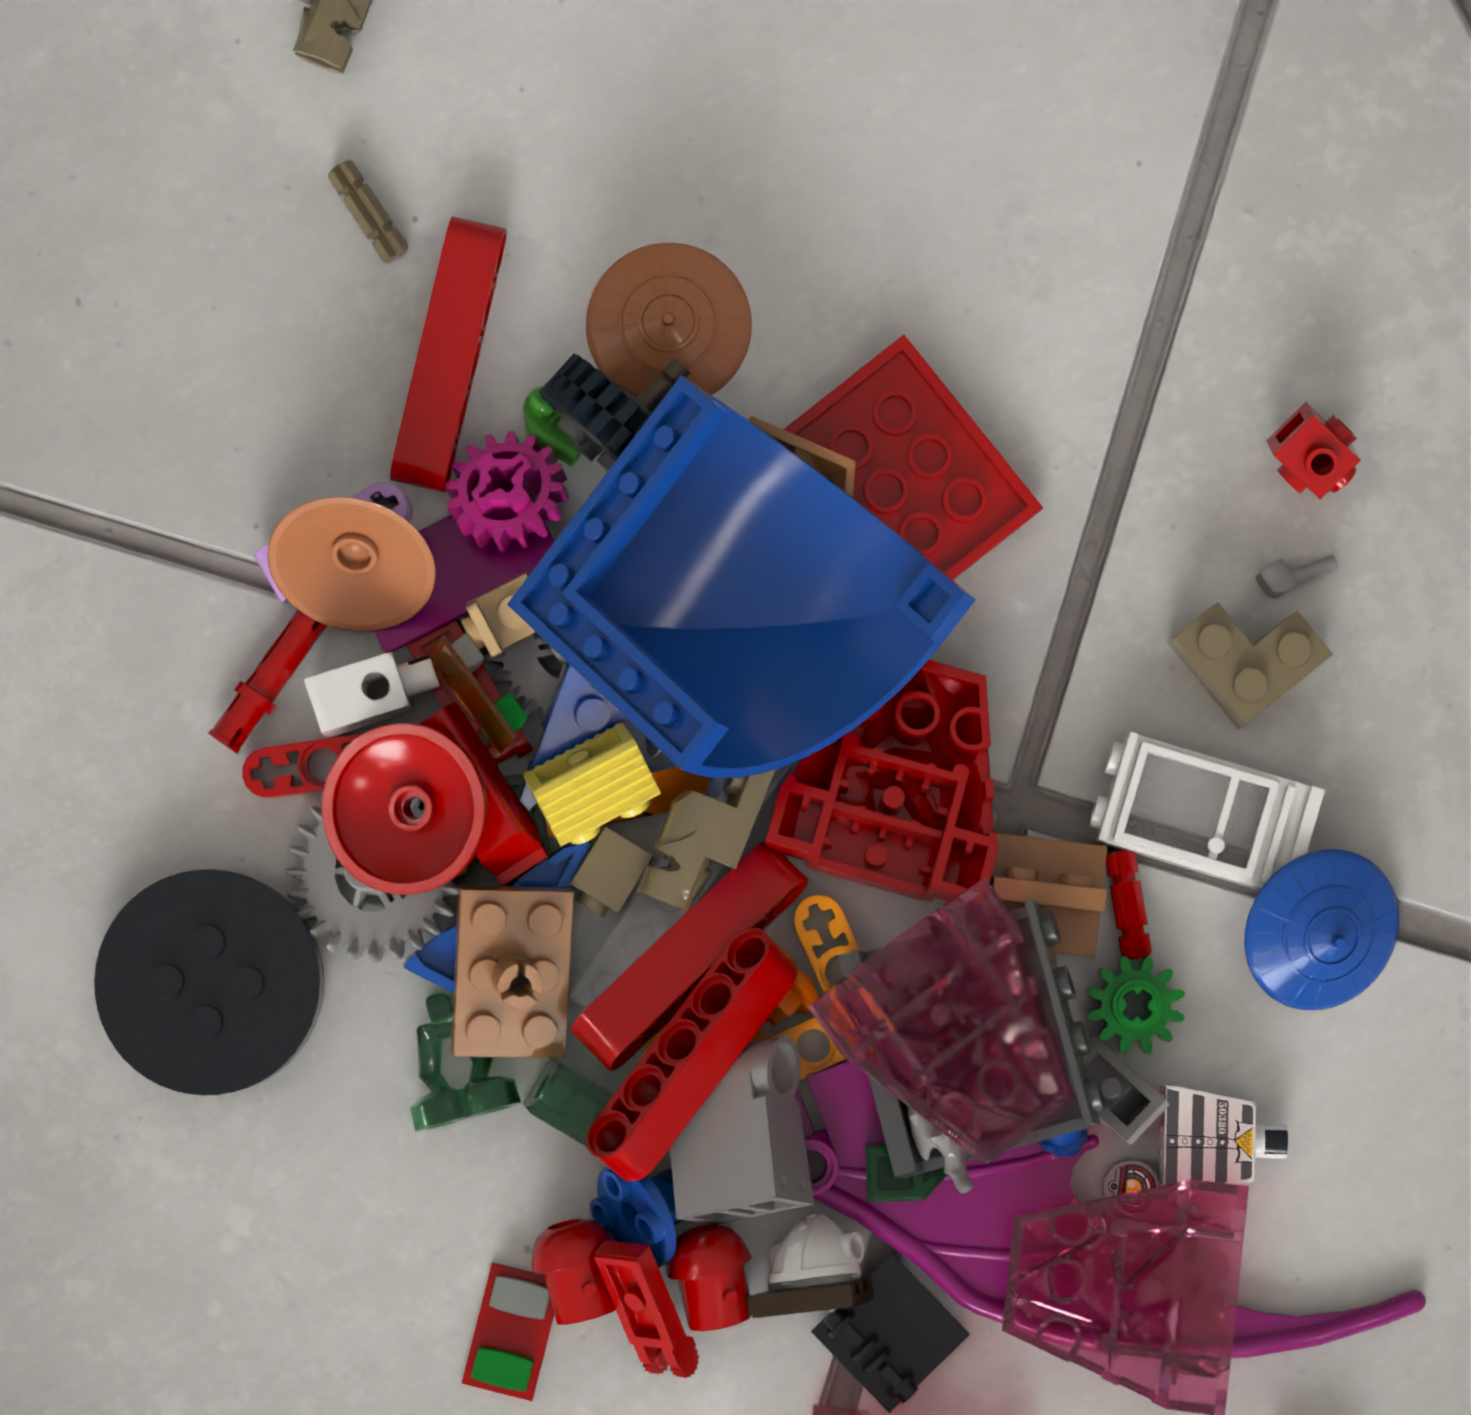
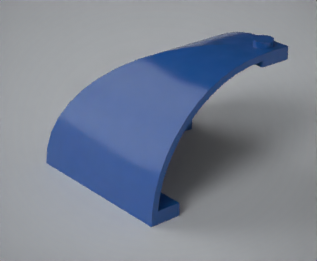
(734, 595)

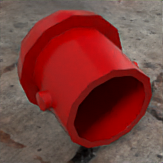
(570, 1271)
(711, 1277)

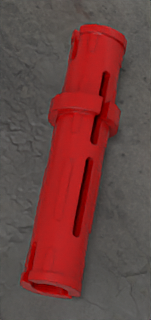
(267, 680)

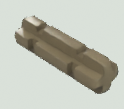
(367, 211)

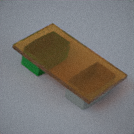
(456, 665)

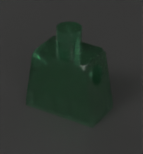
(567, 1099)

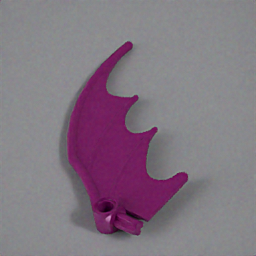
(968, 1236)

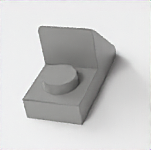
(1128, 1098)

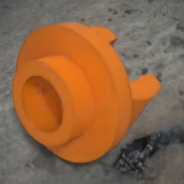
(796, 1000)

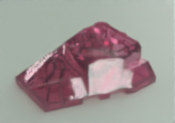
(953, 1025)
(1135, 1288)

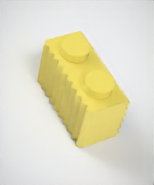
(592, 785)

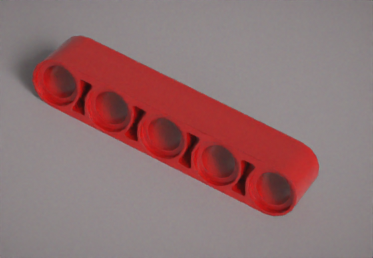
(448, 354)
(668, 972)
(691, 1054)

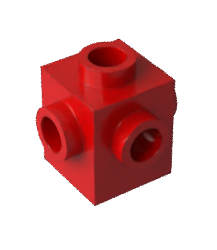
(1314, 452)

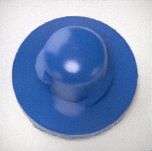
(638, 1211)

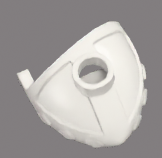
(816, 1253)

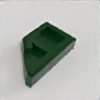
(884, 1187)

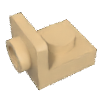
(493, 621)

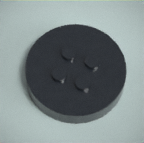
(208, 982)

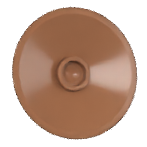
(664, 307)
(351, 564)

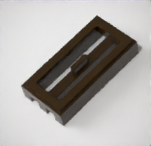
(810, 1298)

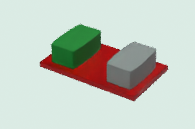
(510, 1333)

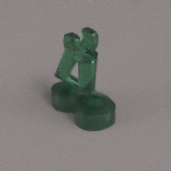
(444, 1103)

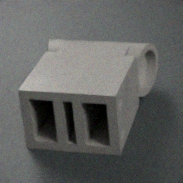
(745, 1142)

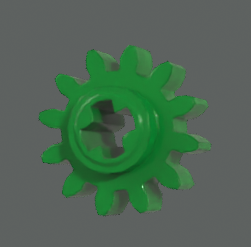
(1157, 1004)

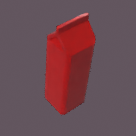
(510, 836)

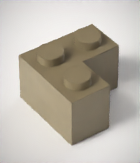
(1247, 675)

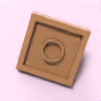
(1060, 878)

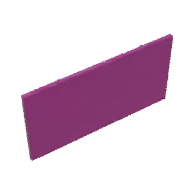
(462, 575)

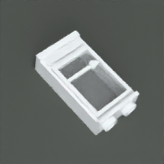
(1203, 812)

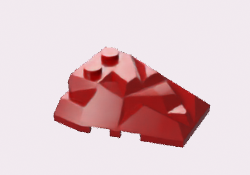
(900, 794)

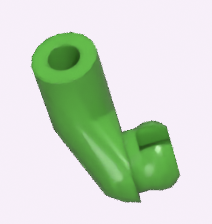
(541, 422)

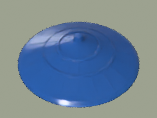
(1321, 929)

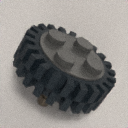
(600, 413)

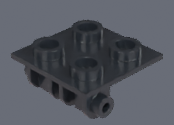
(894, 1337)

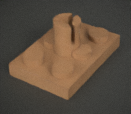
(511, 971)

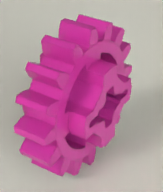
(512, 513)

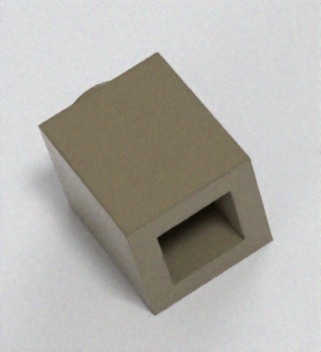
(610, 873)

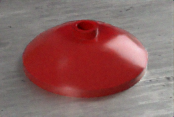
(371, 814)

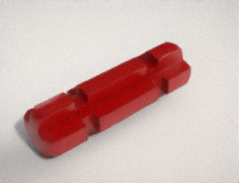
(1128, 904)

